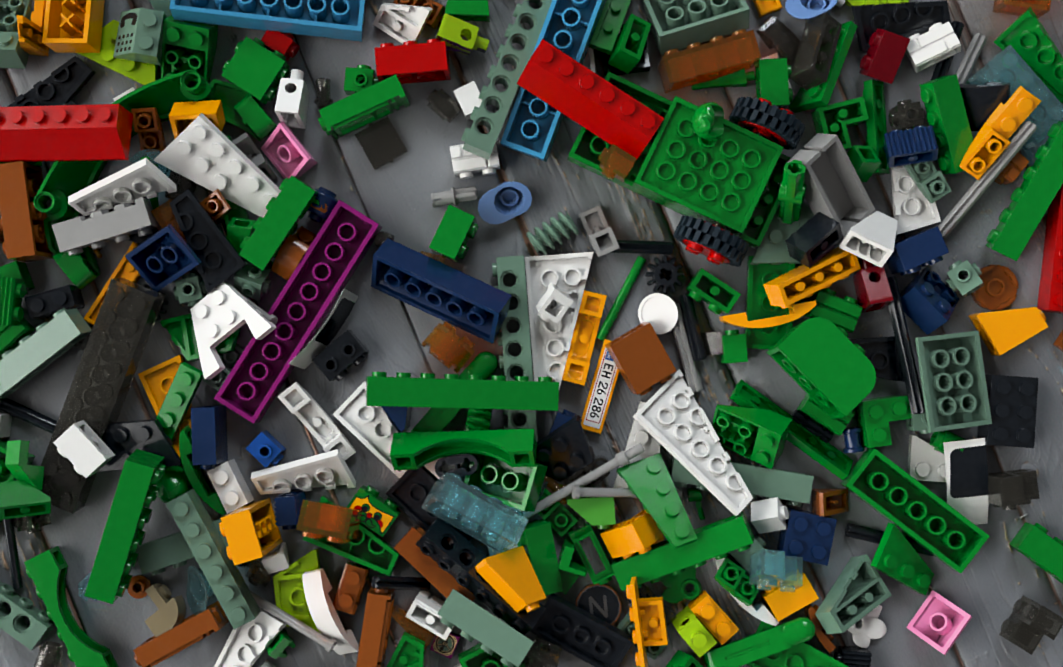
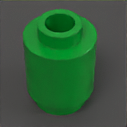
(943, 436)

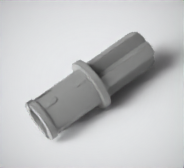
(454, 196)

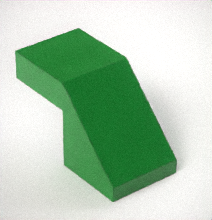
(17, 460)

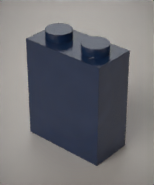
(209, 436)

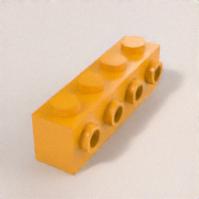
(804, 281)

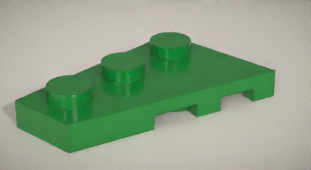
(901, 561)

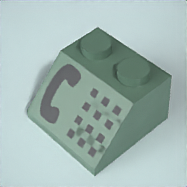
(140, 36)

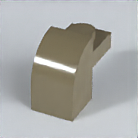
(170, 611)

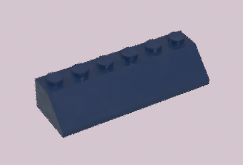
(448, 292)

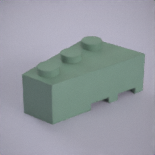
(852, 596)

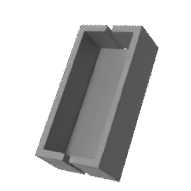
(833, 182)

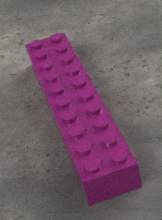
(299, 311)

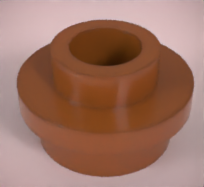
(143, 581)

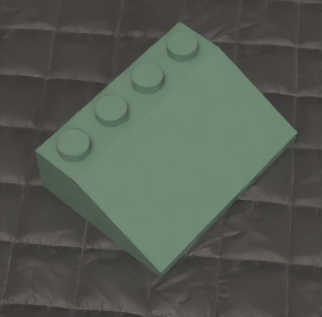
(685, 22)
(953, 381)

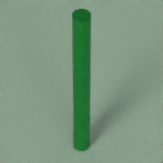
(617, 305)

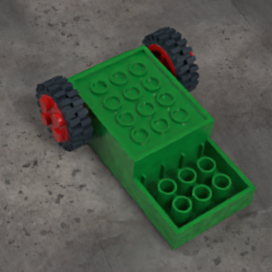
(719, 184)

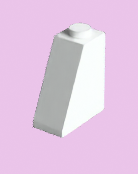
(872, 238)

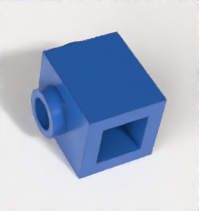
(266, 449)

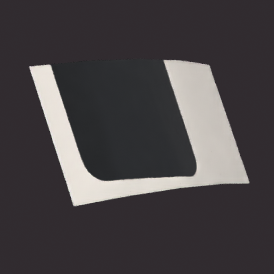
(328, 330)
(967, 478)

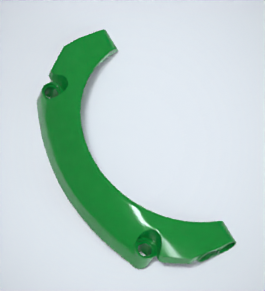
(72, 176)

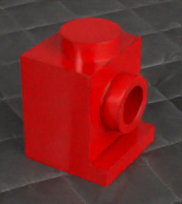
(281, 42)

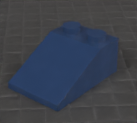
(163, 258)

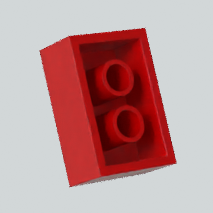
(413, 61)

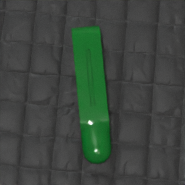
(438, 418)
(761, 644)

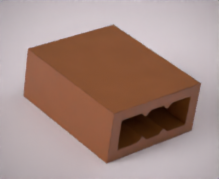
(641, 358)

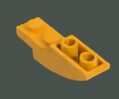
(996, 131)

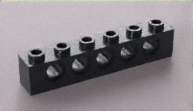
(448, 559)

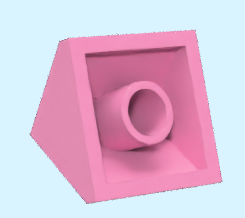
(287, 152)
(939, 622)

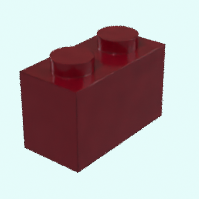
(884, 55)

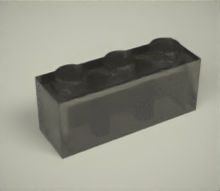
(816, 51)

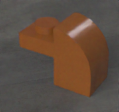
(292, 252)

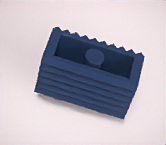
(910, 146)
(288, 509)

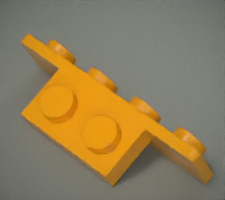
(649, 622)

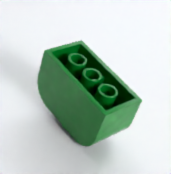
(825, 365)

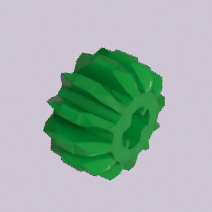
(478, 419)

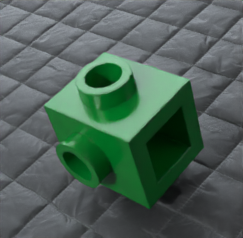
(356, 76)

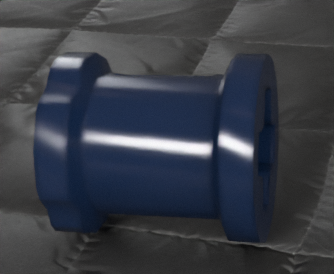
(852, 440)

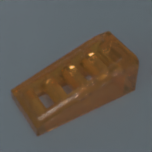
(410, 626)

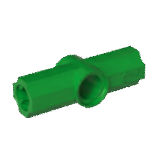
(792, 191)

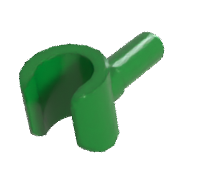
(695, 495)

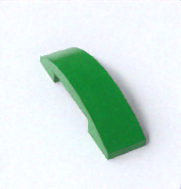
(195, 474)

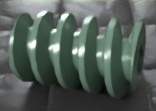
(552, 233)

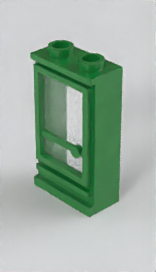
(363, 107)

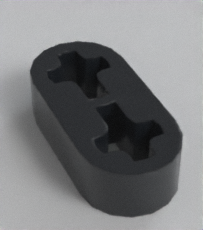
(457, 460)

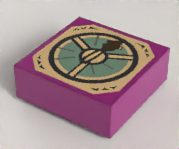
(446, 647)

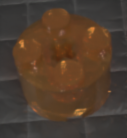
(449, 347)

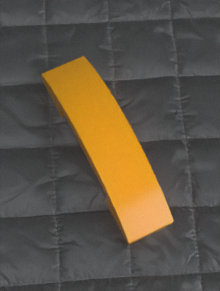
(795, 312)
(584, 338)

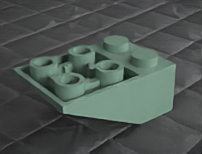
(10, 51)

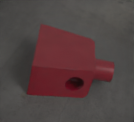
(872, 287)

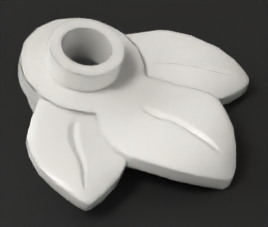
(868, 628)

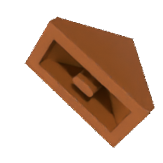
(829, 501)

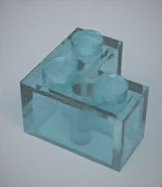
(775, 569)

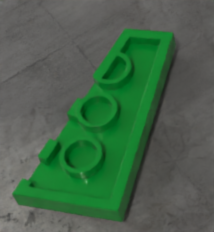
(1036, 49)
(660, 499)

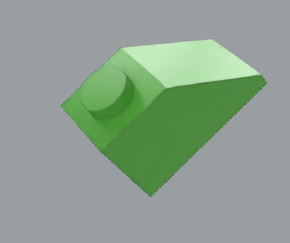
(595, 510)

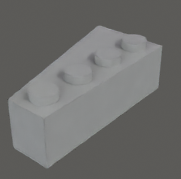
(104, 227)

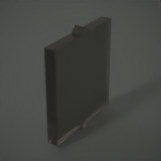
(381, 142)

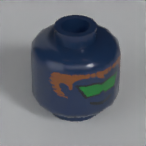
(322, 205)

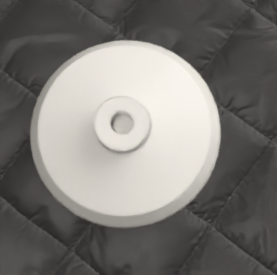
(659, 311)

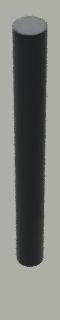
(13, 553)

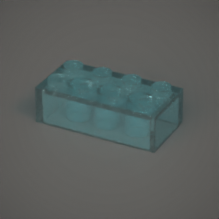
(1011, 68)
(475, 512)

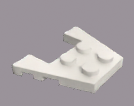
(220, 316)

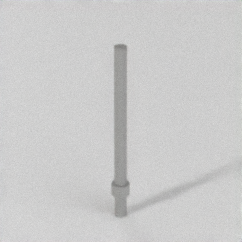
(621, 459)

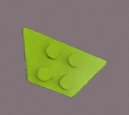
(136, 71)
(290, 590)

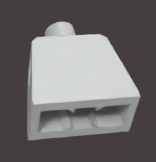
(293, 100)

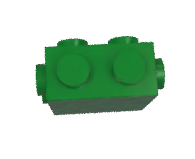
(256, 69)

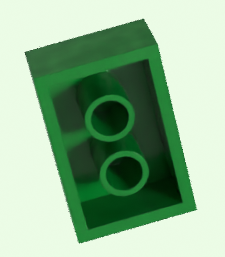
(512, 485)

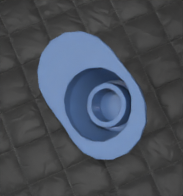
(809, 8)
(504, 202)

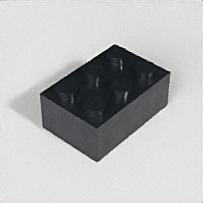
(1012, 411)

